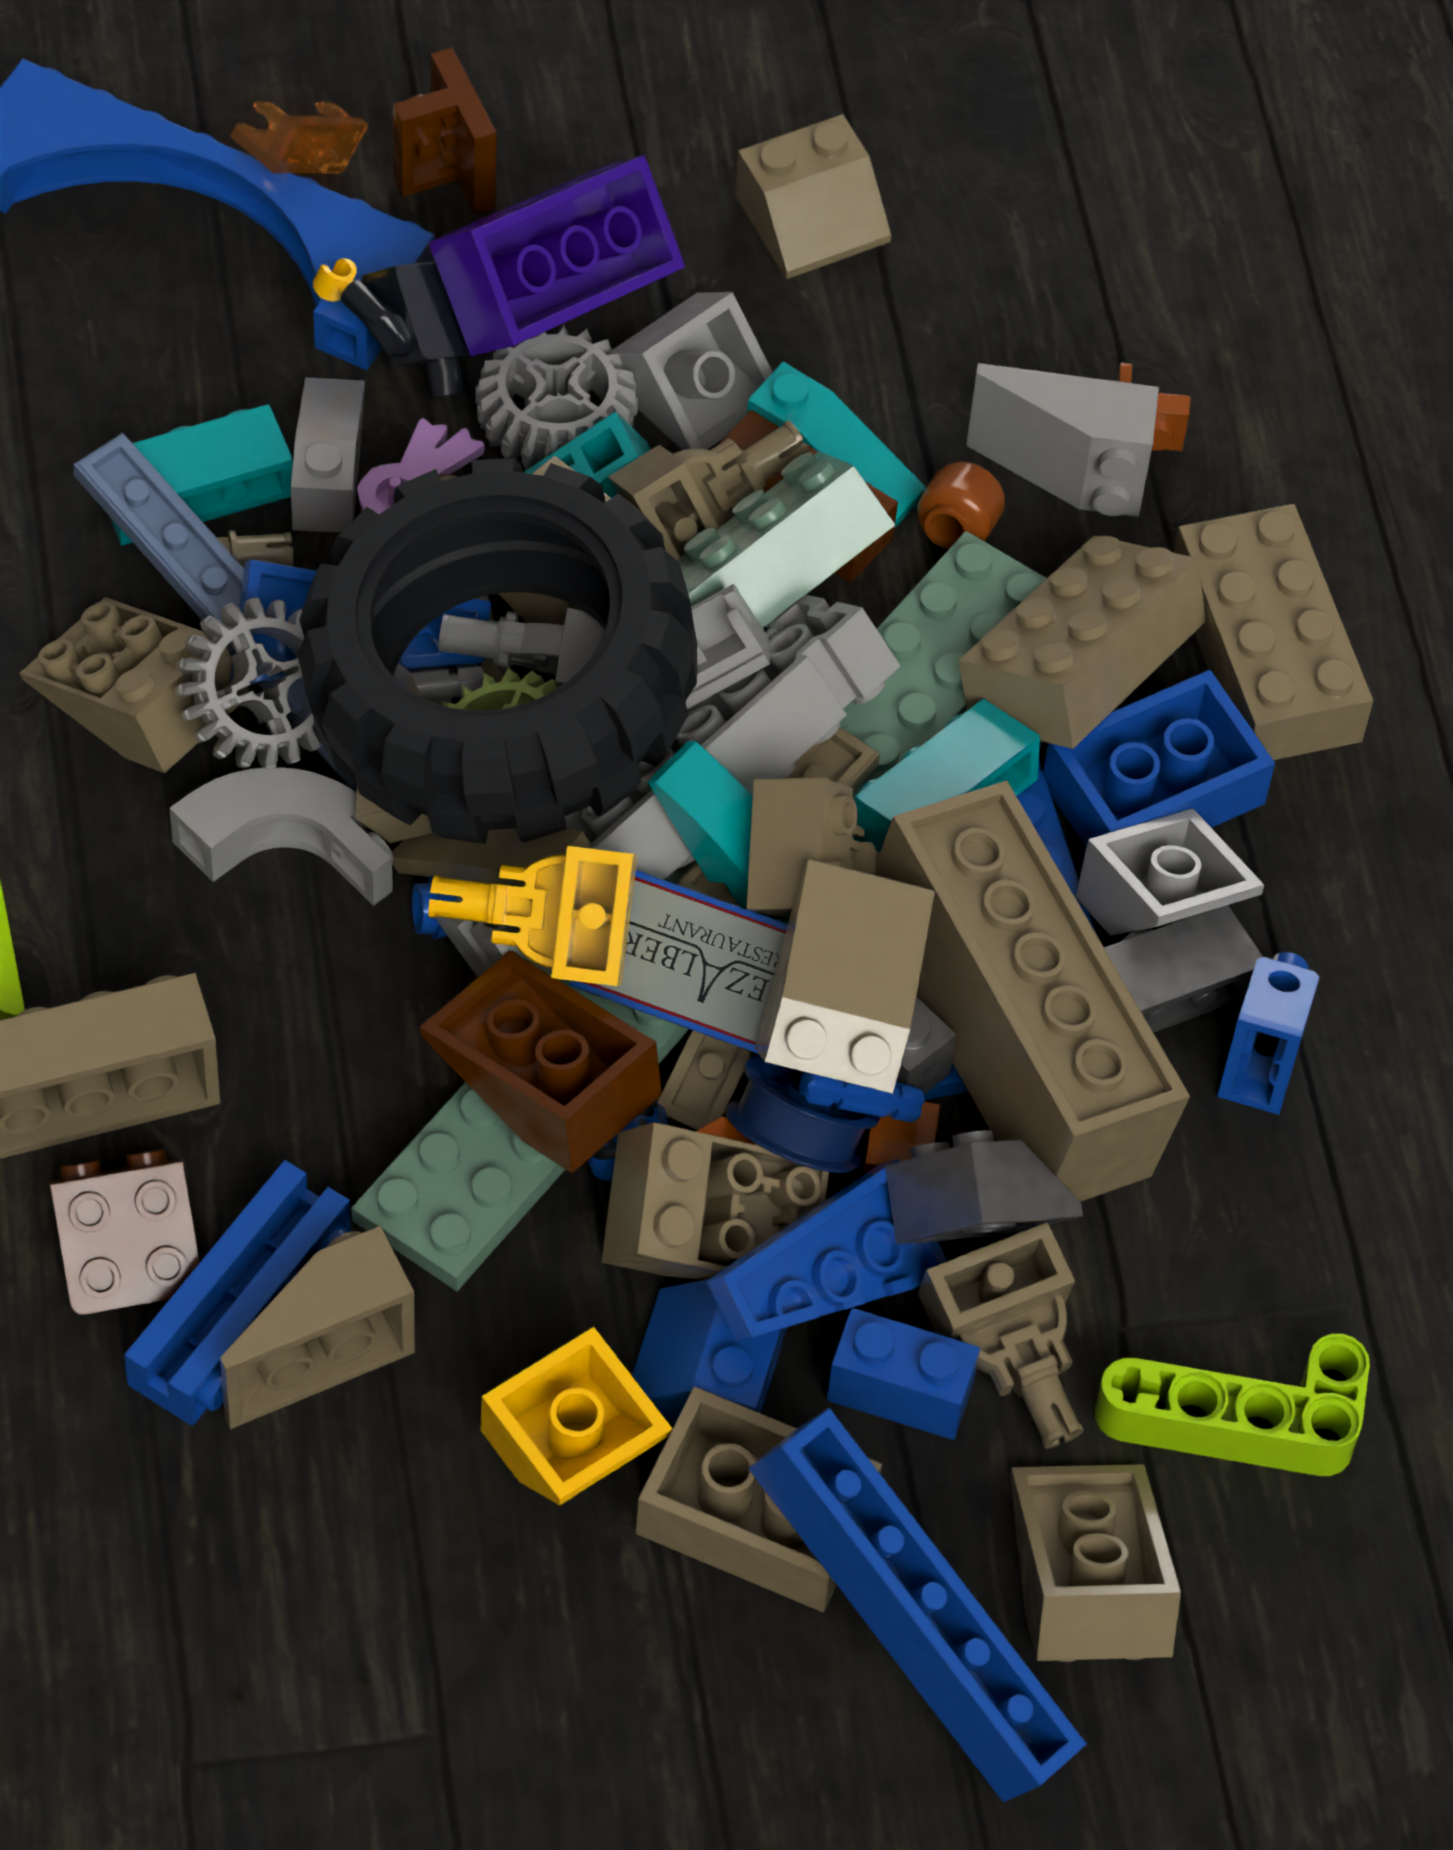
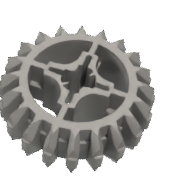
(554, 381)
(248, 656)

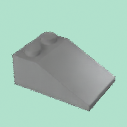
(1067, 434)

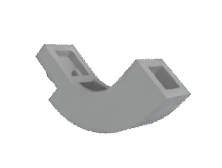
(279, 809)

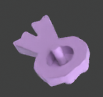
(424, 453)

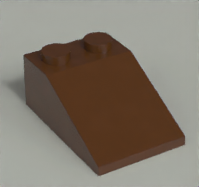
(546, 1059)

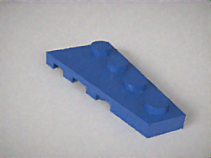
(823, 1263)

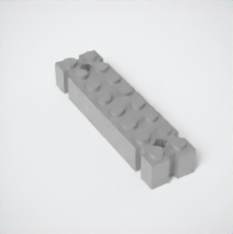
(752, 728)

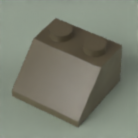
(812, 196)

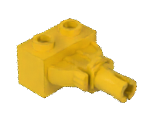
(567, 912)

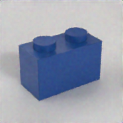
(902, 1373)

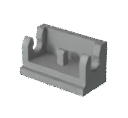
(728, 643)

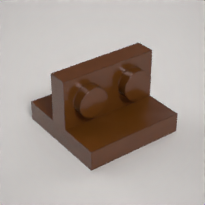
(446, 137)

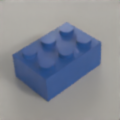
(1161, 759)

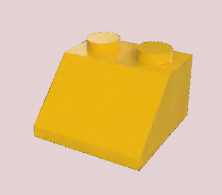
(571, 1419)

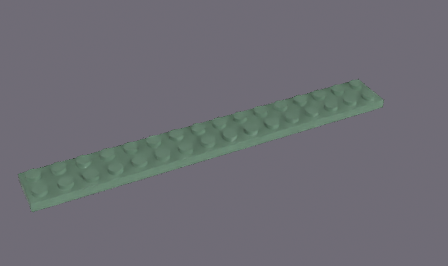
(466, 1170)

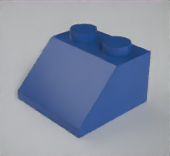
(694, 1346)

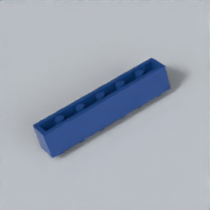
(917, 1606)

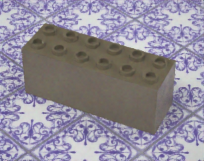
(1033, 996)

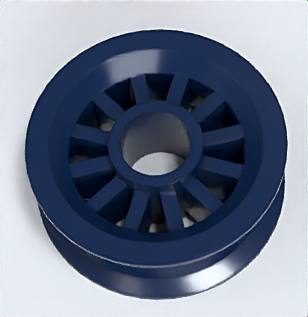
(792, 1128)

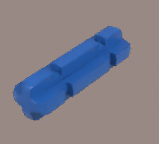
(902, 1105)

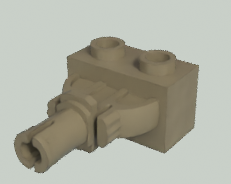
(702, 486)
(798, 822)
(1014, 1309)

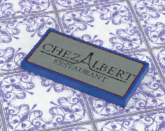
(696, 962)

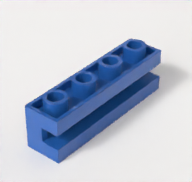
(251, 1263)

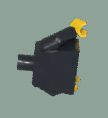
(406, 316)

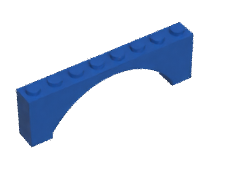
(77, 135)

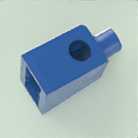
(1278, 1006)

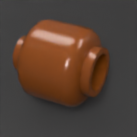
(958, 501)

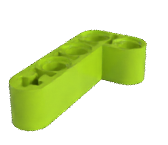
(1234, 1399)

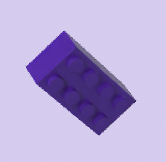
(556, 255)

